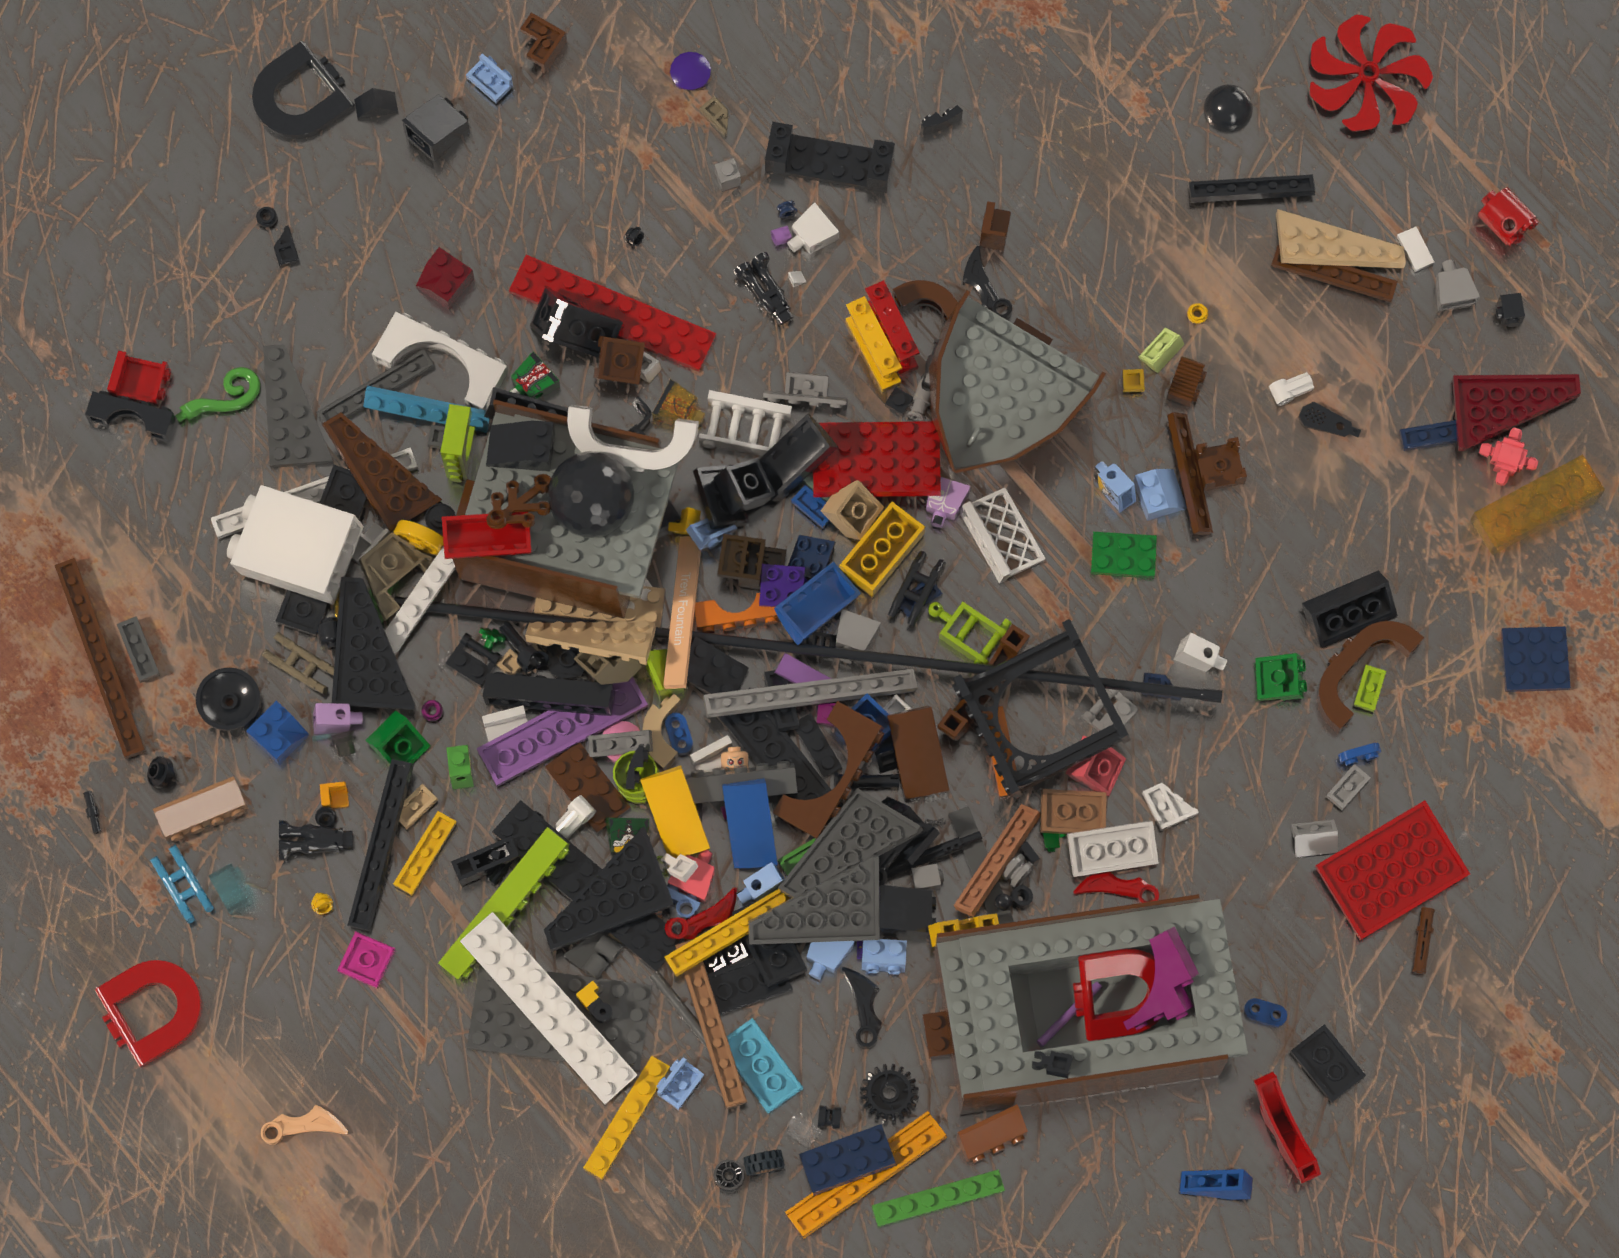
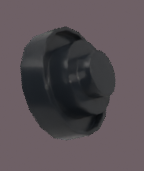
(434, 516)
(160, 772)

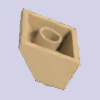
(852, 510)

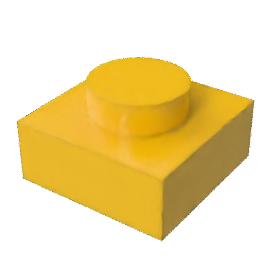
(1133, 380)

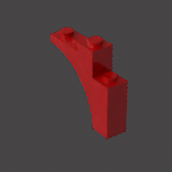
(1284, 1128)

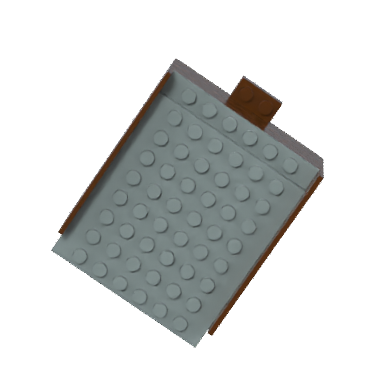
(562, 566)

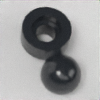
(1004, 901)

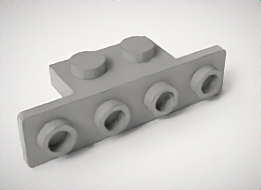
(806, 388)

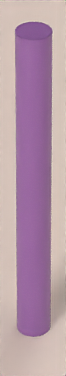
(1063, 1019)

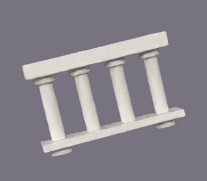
(740, 405)

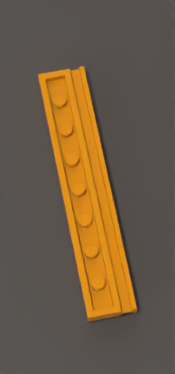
(906, 1147)

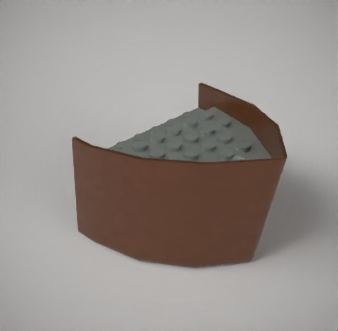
(1000, 388)

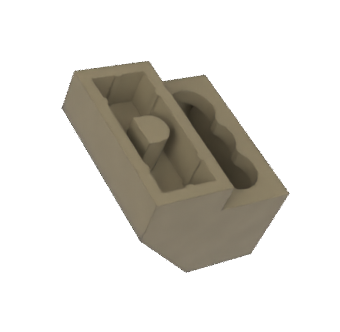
(606, 669)

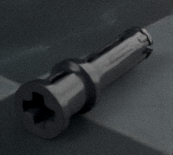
(871, 781)

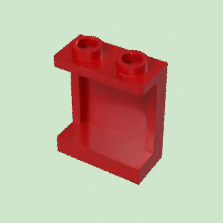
(138, 379)

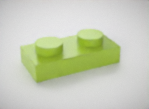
(1369, 688)

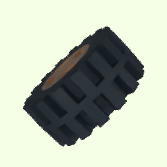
(764, 1162)

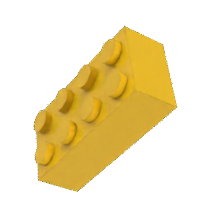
(882, 549)

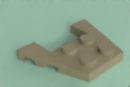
(387, 565)

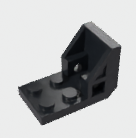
(572, 325)

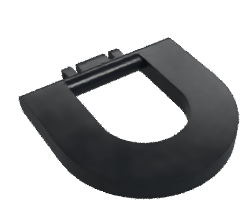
(316, 118)

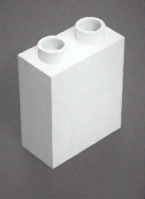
(295, 543)

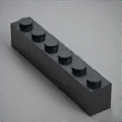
(548, 694)

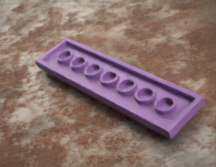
(553, 734)

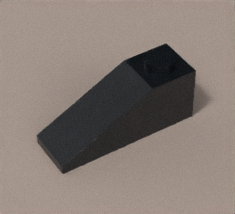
(484, 860)

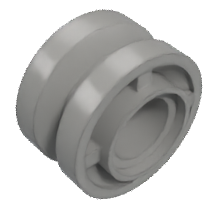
(1017, 870)

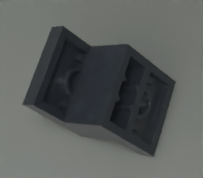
(920, 844)

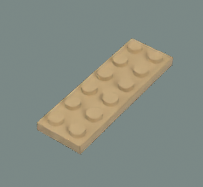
(644, 610)

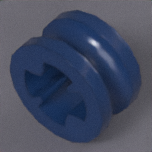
(787, 209)

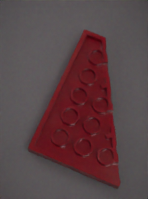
(1500, 402)

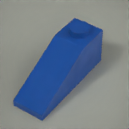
(1221, 1184)

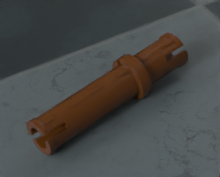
(1426, 915)

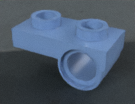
(682, 900)

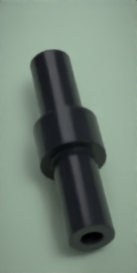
(92, 812)

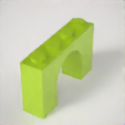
(458, 443)

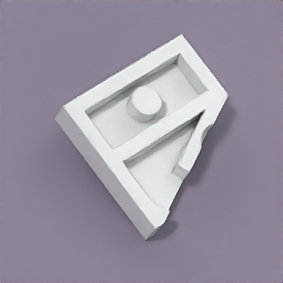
(1167, 807)

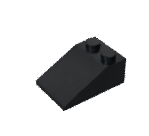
(521, 445)

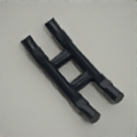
(920, 599)

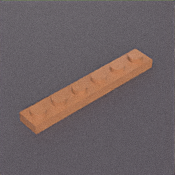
(997, 860)

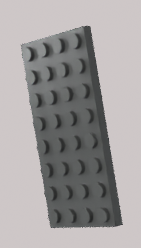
(503, 1028)

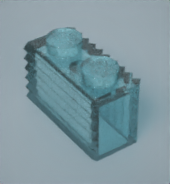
(231, 889)

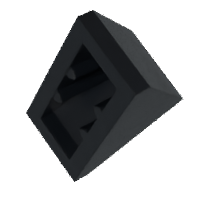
(375, 103)

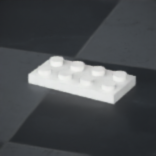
(1112, 848)

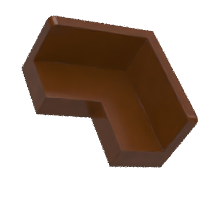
(548, 41)
(994, 227)

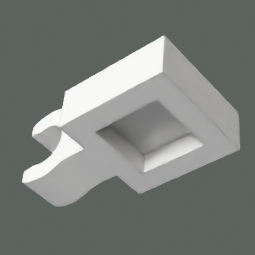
(681, 867)

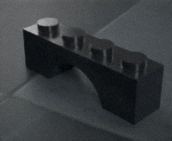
(106, 408)

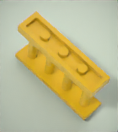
(873, 344)

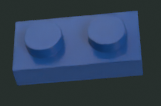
(810, 506)

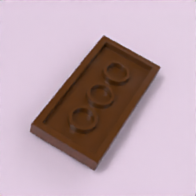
(580, 775)

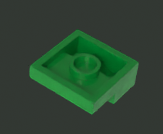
(1280, 677)

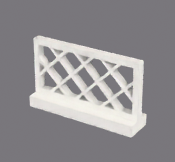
(984, 538)

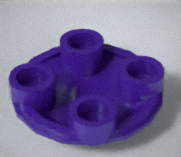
(690, 71)

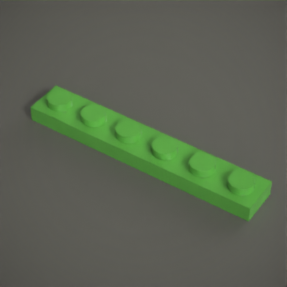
(938, 1198)

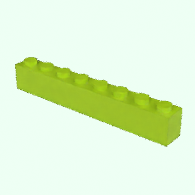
(510, 896)

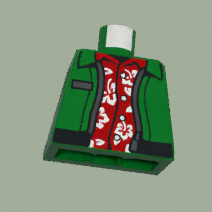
(534, 378)

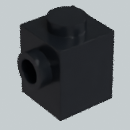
(1510, 309)

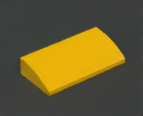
(675, 812)

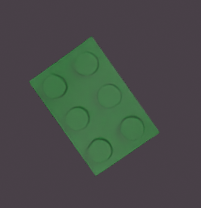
(1123, 554)

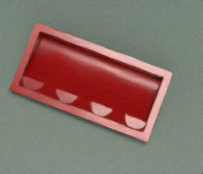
(472, 537)

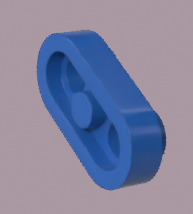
(679, 734)
(1352, 756)
(1265, 1013)

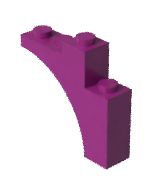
(1172, 973)

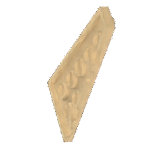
(1323, 244)
(598, 638)

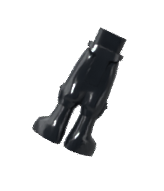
(317, 839)

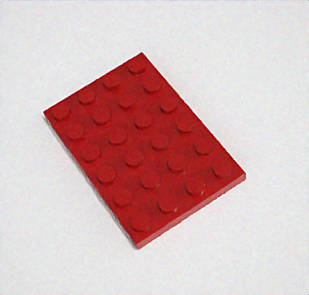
(883, 457)
(1392, 870)

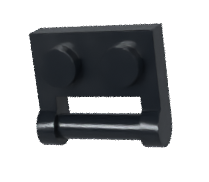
(468, 665)

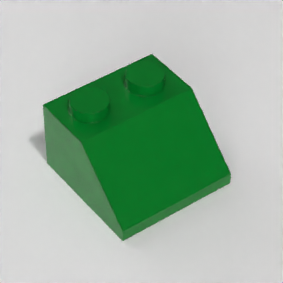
(397, 740)

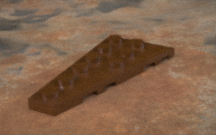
(385, 481)

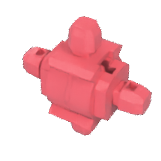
(1508, 456)

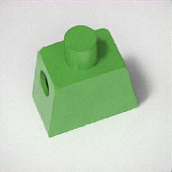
(460, 766)

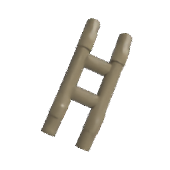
(297, 651)

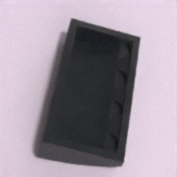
(796, 456)

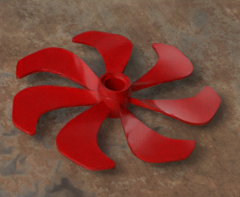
(1349, 37)

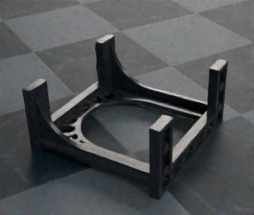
(976, 686)

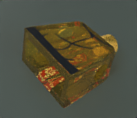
(677, 404)

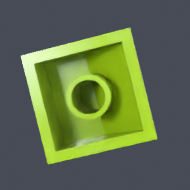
(656, 669)

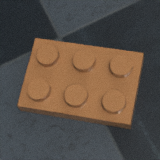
(1072, 811)

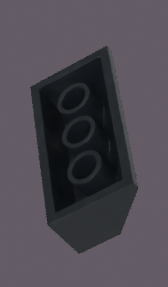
(1349, 608)

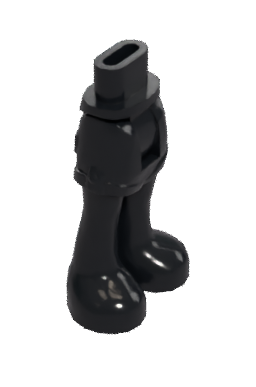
(773, 299)

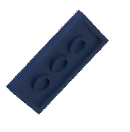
(847, 1159)

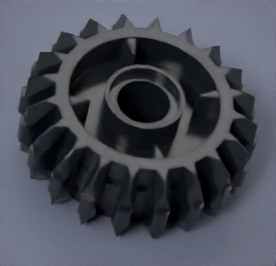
(889, 1080)

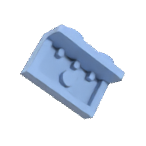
(490, 78)
(707, 537)
(884, 956)
(680, 1083)

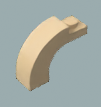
(654, 720)

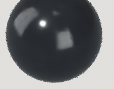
(1228, 108)

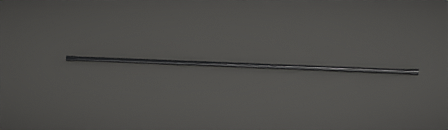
(1204, 694)

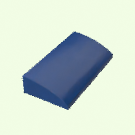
(816, 603)
(749, 824)

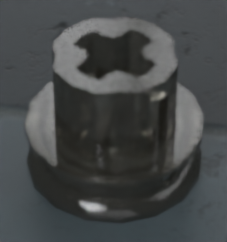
(343, 743)

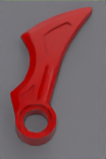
(1108, 883)
(710, 917)

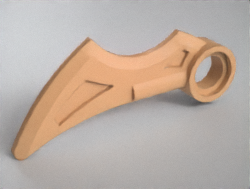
(316, 1120)

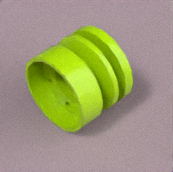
(620, 775)

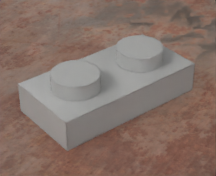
(1348, 787)

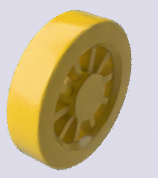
(420, 536)

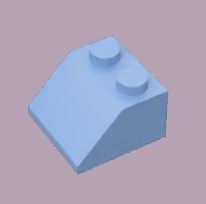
(1159, 493)

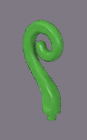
(197, 406)

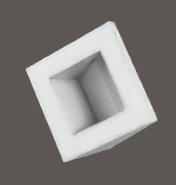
(796, 278)

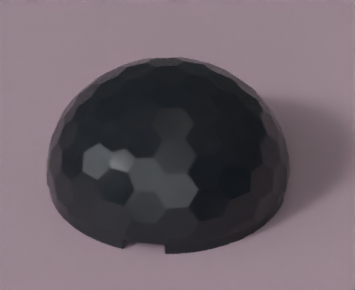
(591, 494)

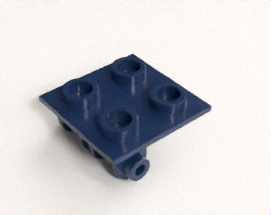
(812, 554)

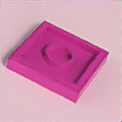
(366, 959)

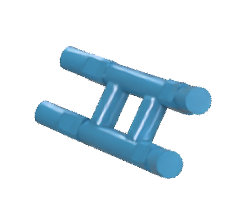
(168, 880)

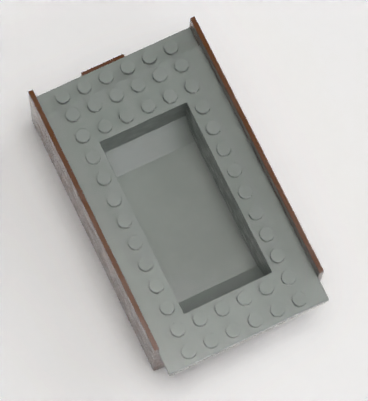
(1018, 977)

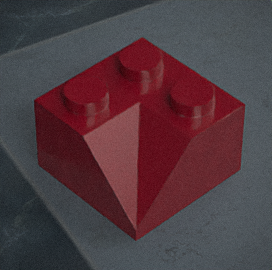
(444, 278)

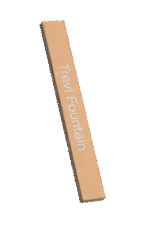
(682, 614)

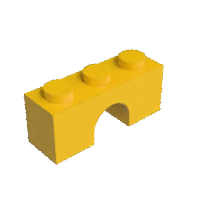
(954, 925)

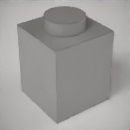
(727, 174)
(927, 877)

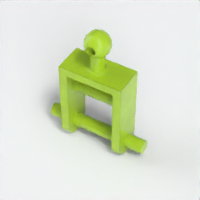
(974, 616)

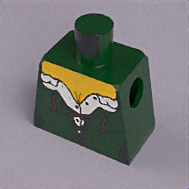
(623, 830)

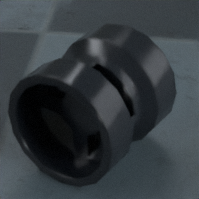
(824, 1116)

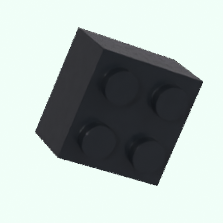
(744, 486)

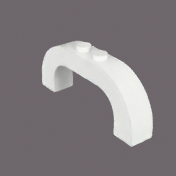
(638, 458)

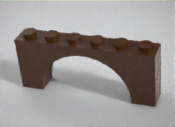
(860, 738)

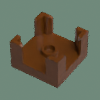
(619, 360)
(1220, 465)

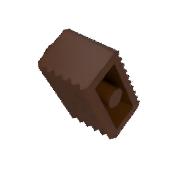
(1185, 382)

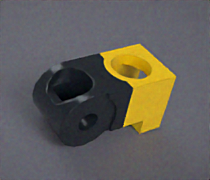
(595, 1006)

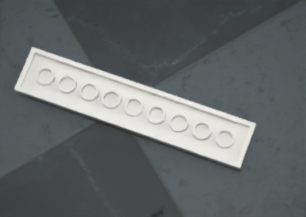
(548, 1008)

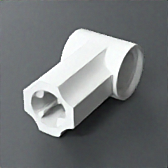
(1286, 390)
(578, 813)

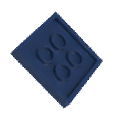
(1535, 659)

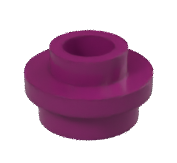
(432, 704)

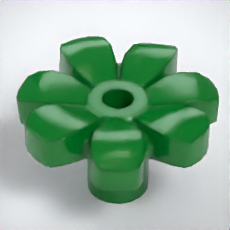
(491, 636)

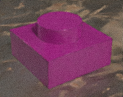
(823, 712)

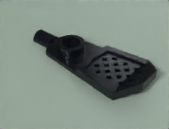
(1330, 421)

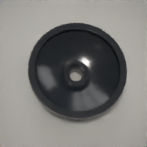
(227, 685)

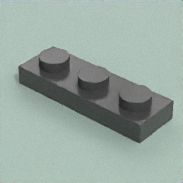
(138, 649)
(619, 743)

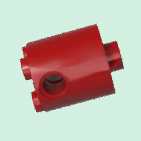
(1502, 211)

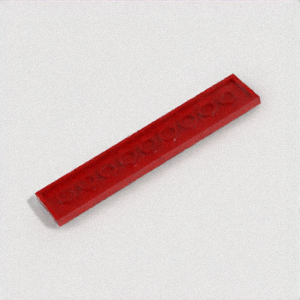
(659, 330)

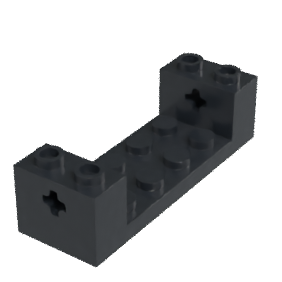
(829, 160)

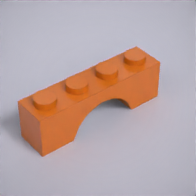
(712, 617)

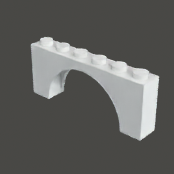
(406, 335)

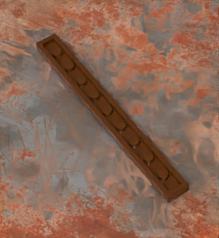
(100, 658)

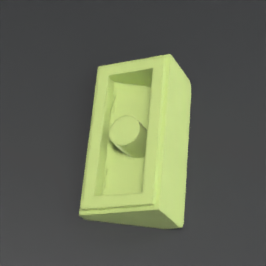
(1161, 350)

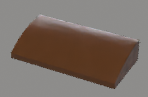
(918, 752)

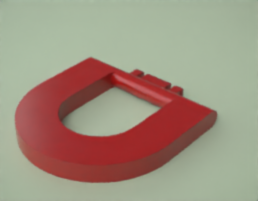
(1109, 965)
(168, 1036)

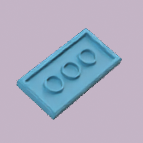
(762, 1067)

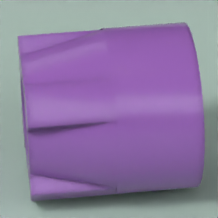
(781, 235)

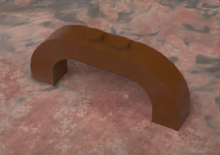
(924, 293)
(1385, 632)
(957, 721)

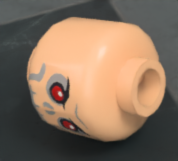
(733, 758)

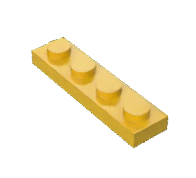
(424, 853)

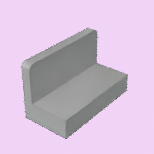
(1315, 838)

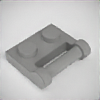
(1123, 706)

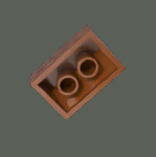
(992, 1134)

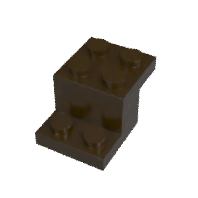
(743, 559)

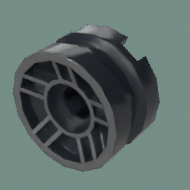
(724, 1168)

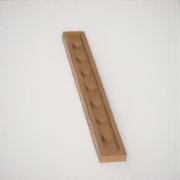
(714, 1035)

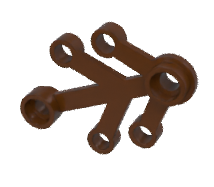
(500, 518)

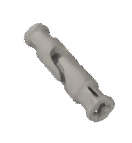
(922, 397)

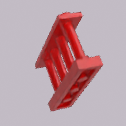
(893, 326)

